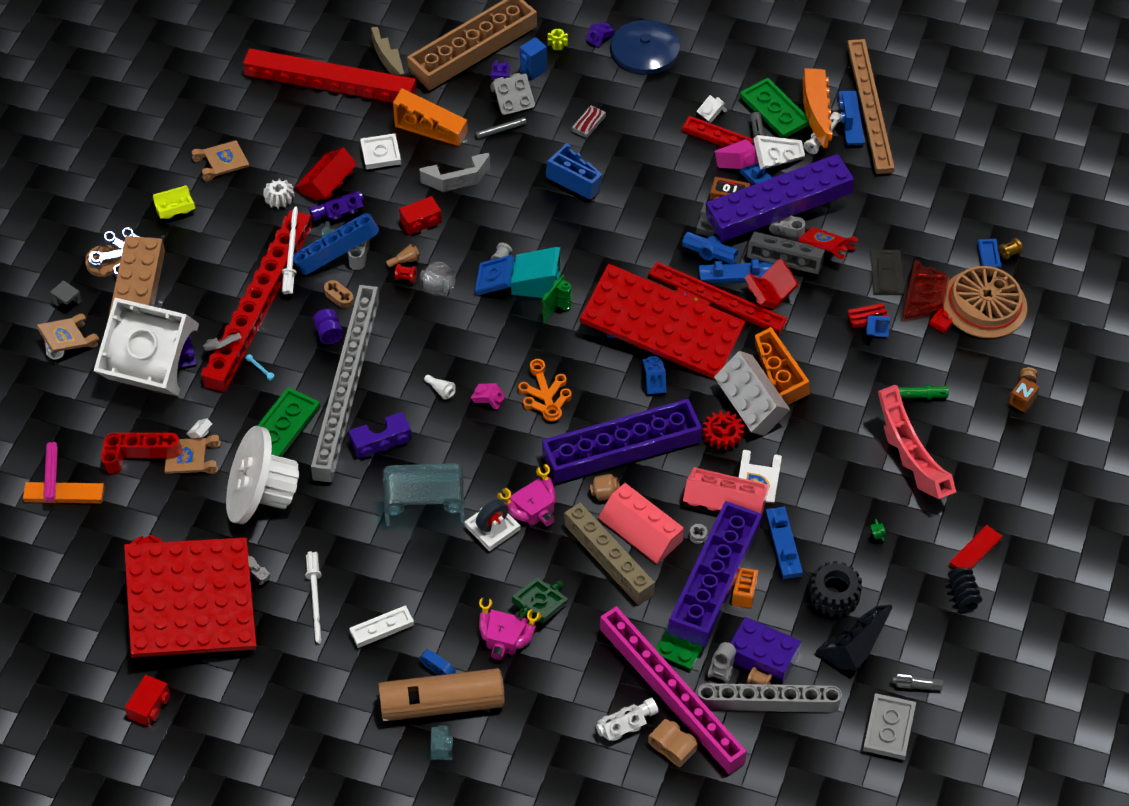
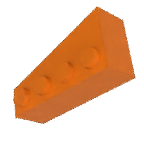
(428, 119)
(781, 367)

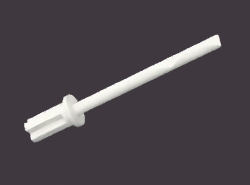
(288, 273)
(313, 574)

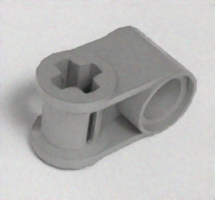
(789, 228)
(358, 255)
(722, 662)

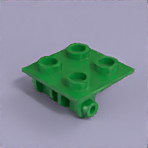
(557, 297)

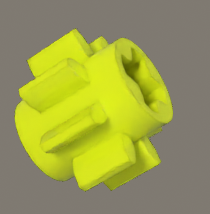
(557, 39)

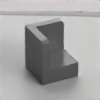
(65, 294)

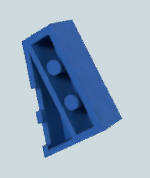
(573, 172)

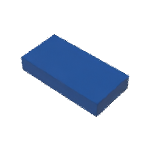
(989, 253)

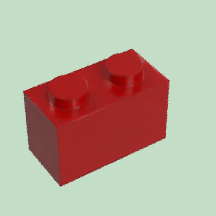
(420, 215)
(147, 700)

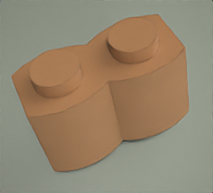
(673, 742)

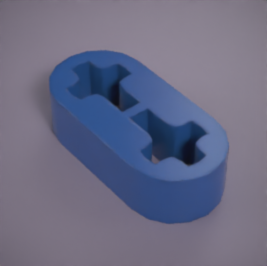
(436, 663)

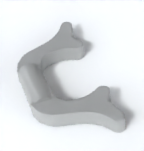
(213, 344)

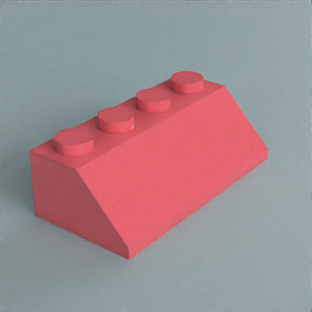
(714, 488)
(641, 524)

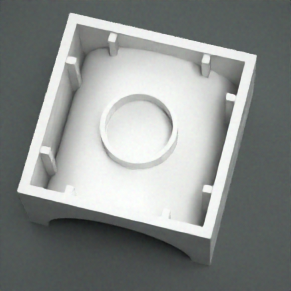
(143, 346)

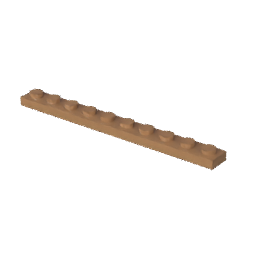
(870, 107)

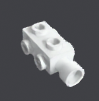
(626, 723)

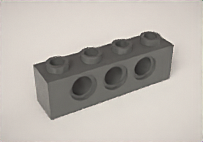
(795, 254)

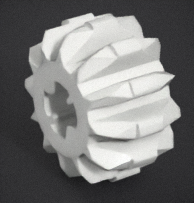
(278, 193)

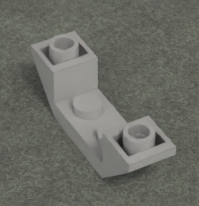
(431, 176)

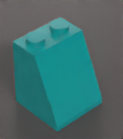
(535, 272)

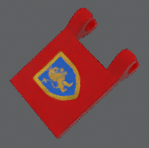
(828, 241)

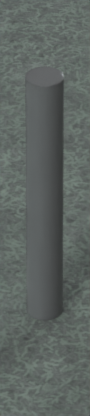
(503, 127)

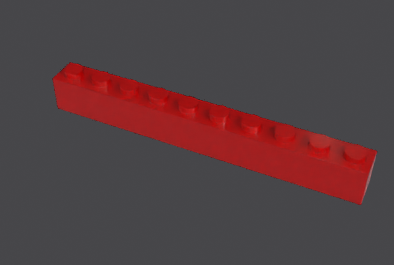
(326, 75)

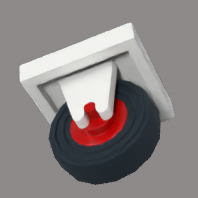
(492, 524)

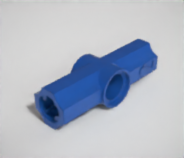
(710, 248)

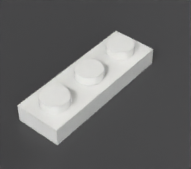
(381, 626)

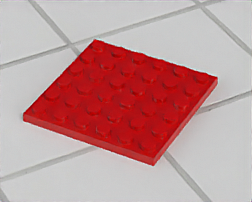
(189, 597)

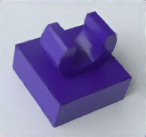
(500, 70)

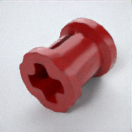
(400, 273)

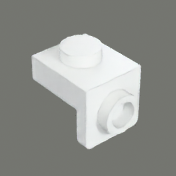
(711, 108)

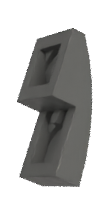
(704, 226)

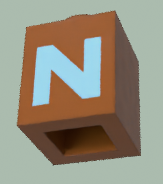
(1024, 395)

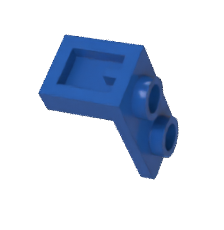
(655, 375)

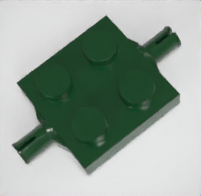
(540, 598)

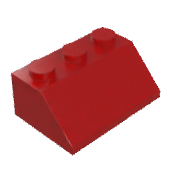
(326, 175)

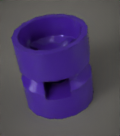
(328, 326)

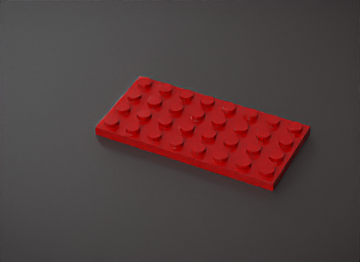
(662, 321)

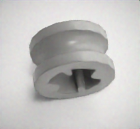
(699, 528)

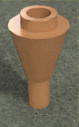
(409, 254)

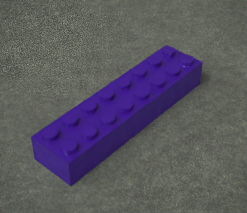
(779, 197)
(621, 440)
(714, 574)

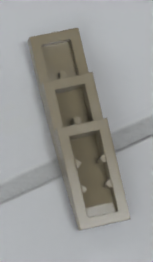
(388, 57)

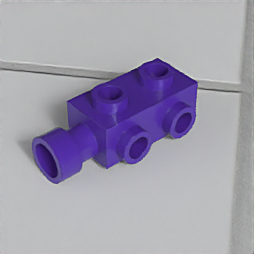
(341, 206)

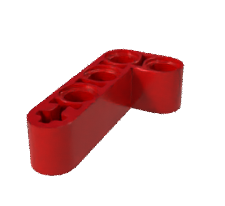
(138, 445)

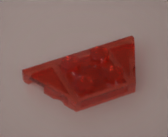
(926, 291)

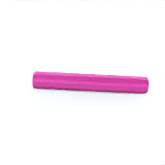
(50, 472)

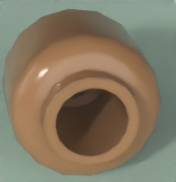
(604, 486)

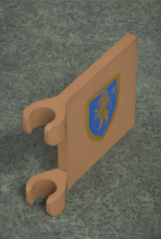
(222, 159)
(65, 335)
(193, 456)

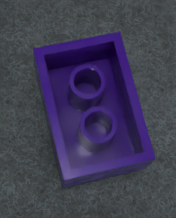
(765, 649)

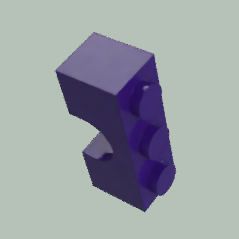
(367, 443)

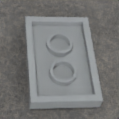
(889, 726)

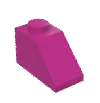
(736, 155)

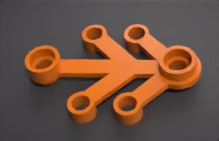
(537, 368)

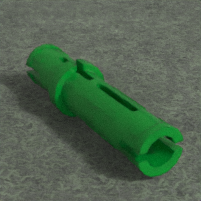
(924, 392)

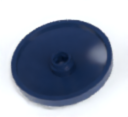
(645, 47)

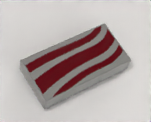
(588, 121)

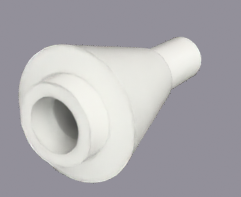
(444, 388)

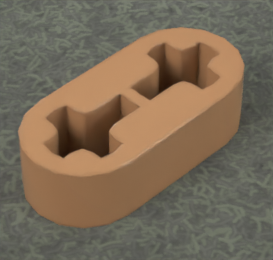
(336, 296)

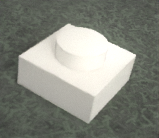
(200, 429)

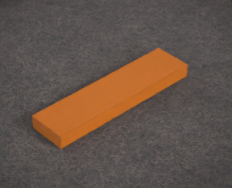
(65, 493)

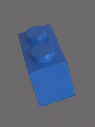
(533, 58)

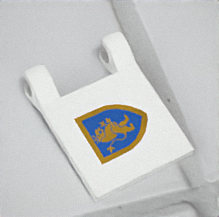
(761, 474)

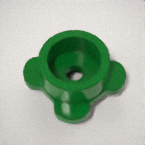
(878, 530)

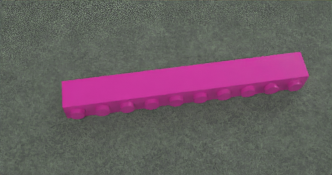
(673, 690)

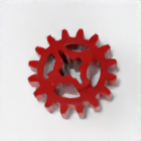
(723, 430)

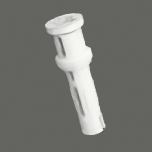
(835, 117)

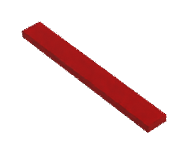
(719, 298)

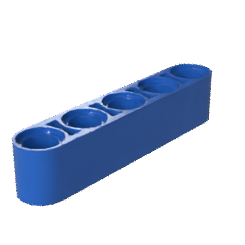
(335, 244)

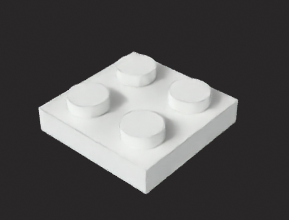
(380, 151)

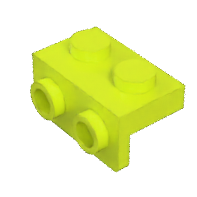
(173, 202)

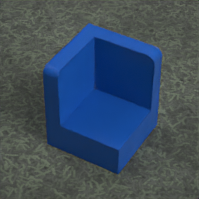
(878, 326)

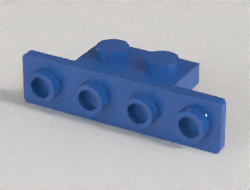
(850, 118)

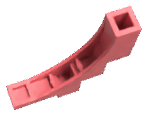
(900, 433)

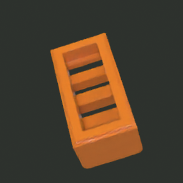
(744, 594)

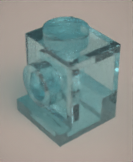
(441, 743)

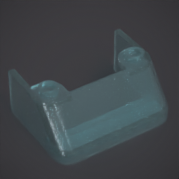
(423, 485)

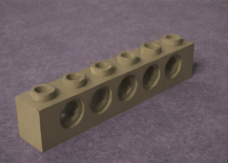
(609, 554)

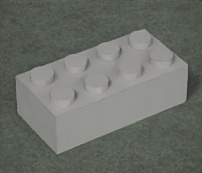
(752, 393)

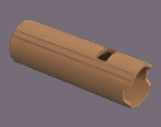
(442, 694)

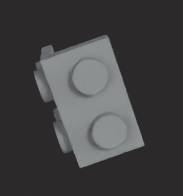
(513, 93)

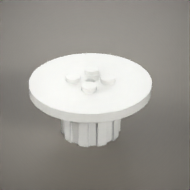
(259, 477)

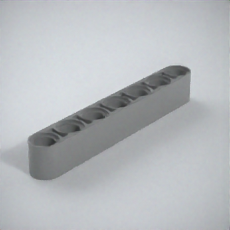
(777, 692)

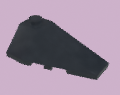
(857, 641)

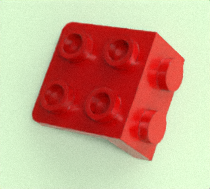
(773, 285)

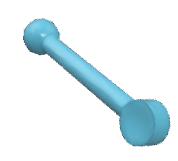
(270, 376)

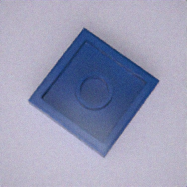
(494, 275)

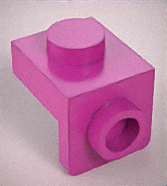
(488, 393)

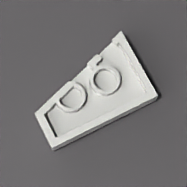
(777, 151)

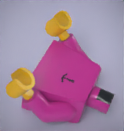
(532, 502)
(504, 631)

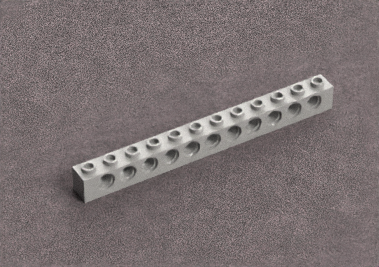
(345, 384)

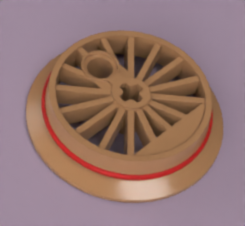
(987, 297)

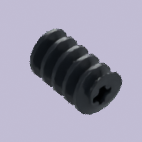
(965, 589)

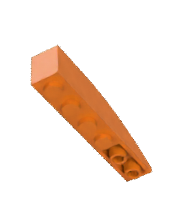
(817, 103)

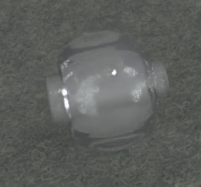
(436, 277)

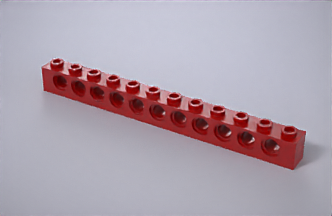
(254, 304)

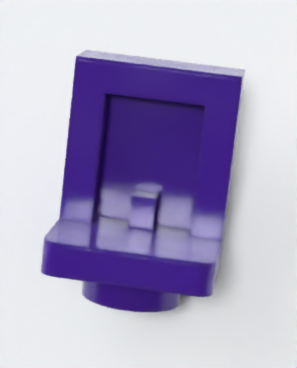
(598, 32)

